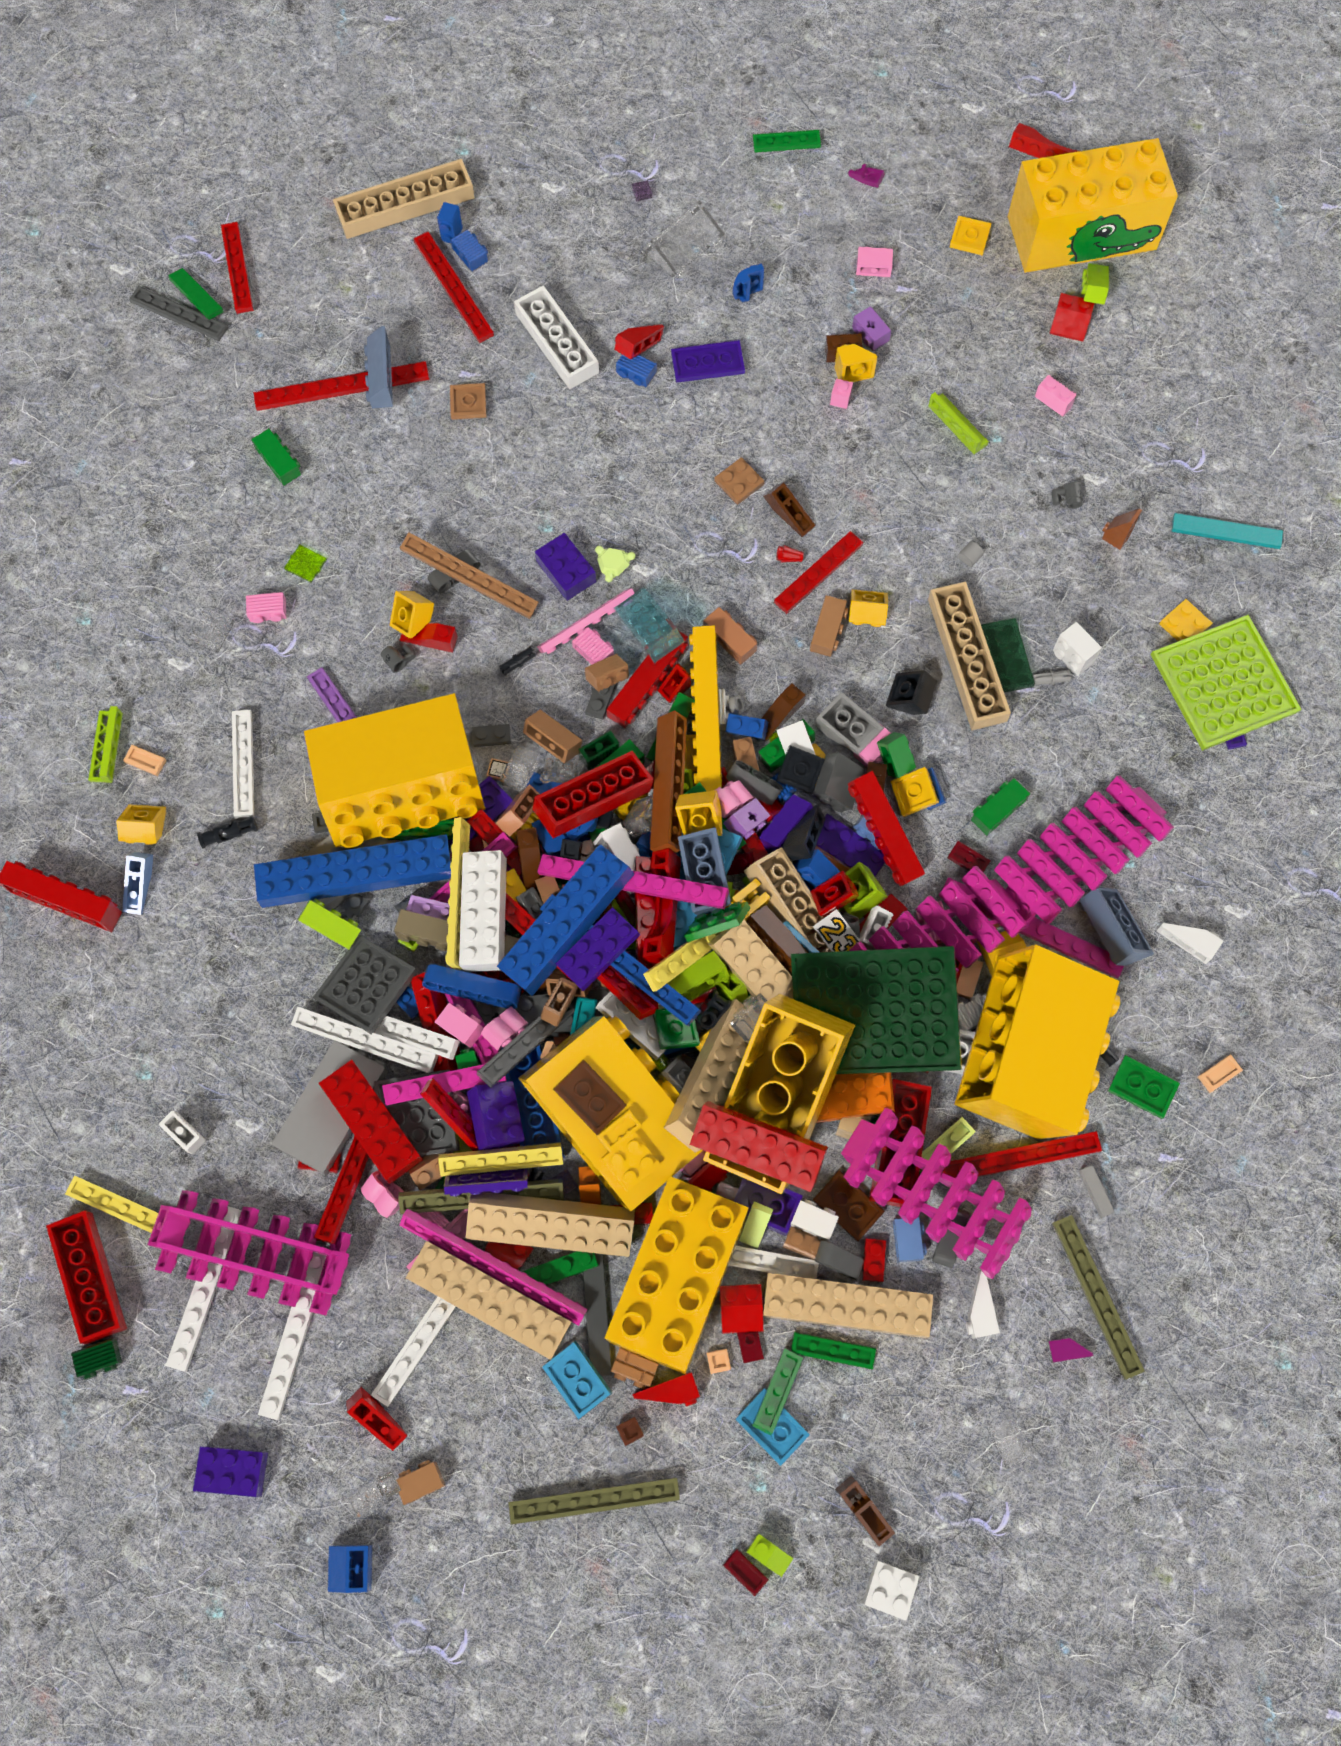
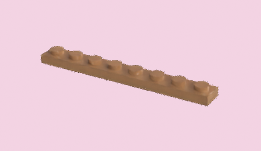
(469, 575)

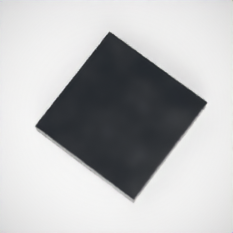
(800, 770)

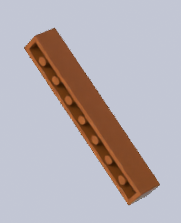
(668, 781)

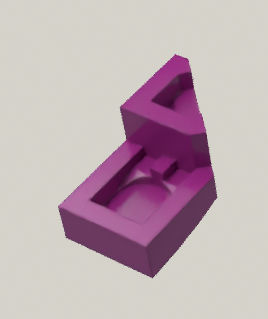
(867, 176)
(1068, 1349)

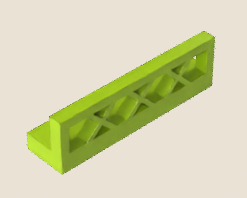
(957, 422)
(109, 747)

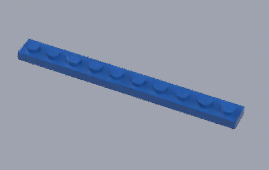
(665, 996)

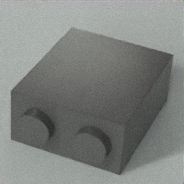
(834, 780)

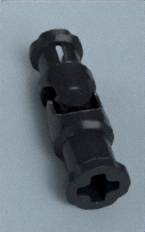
(232, 830)

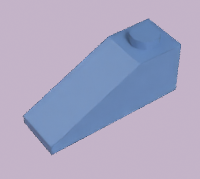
(137, 881)

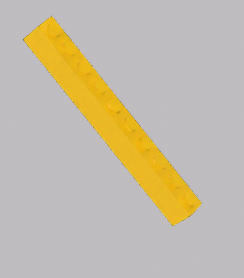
(705, 707)

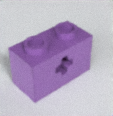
(872, 328)
(747, 819)

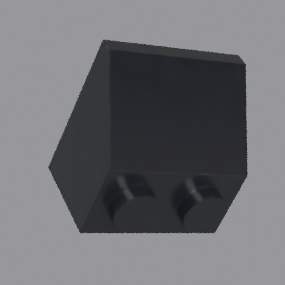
(912, 692)

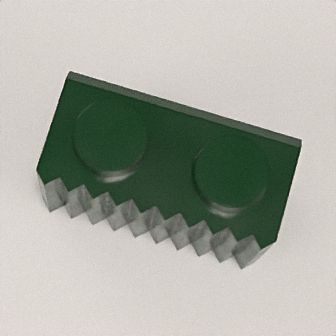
(598, 749)
(96, 1359)

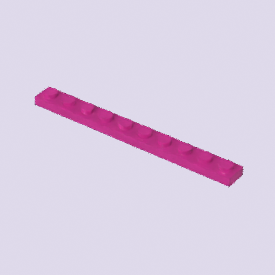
(645, 883)
(1060, 941)
(493, 1267)

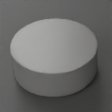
(736, 705)

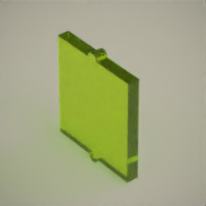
(305, 563)

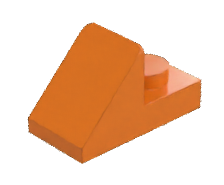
(589, 1186)

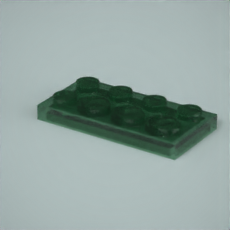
(1008, 654)

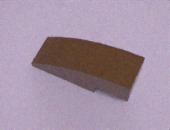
(865, 1511)

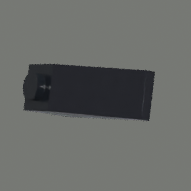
(804, 836)

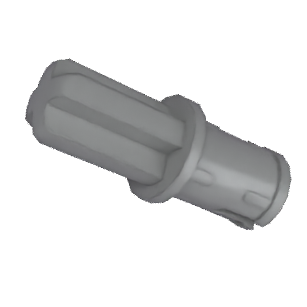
(1051, 677)

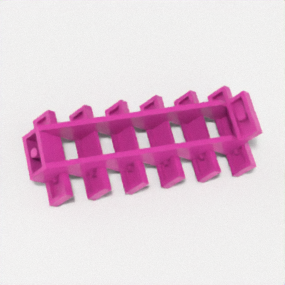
(1034, 899)
(940, 921)
(862, 1153)
(172, 1225)

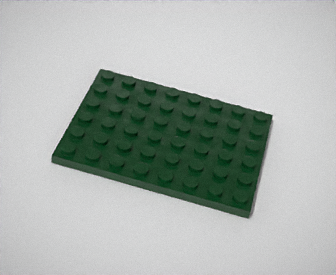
(895, 998)

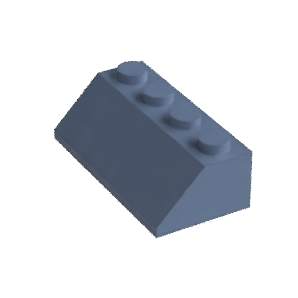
(379, 369)
(703, 863)
(1115, 926)

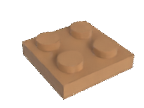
(468, 401)
(739, 480)

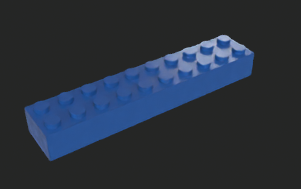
(353, 871)

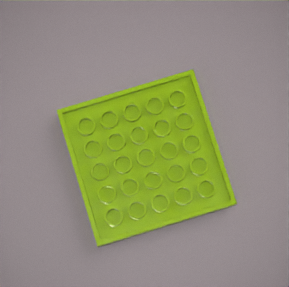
(1225, 682)

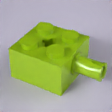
(868, 888)

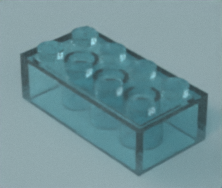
(649, 624)

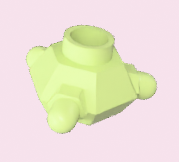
(613, 561)

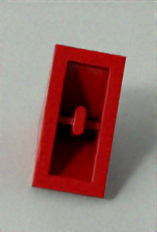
(676, 682)

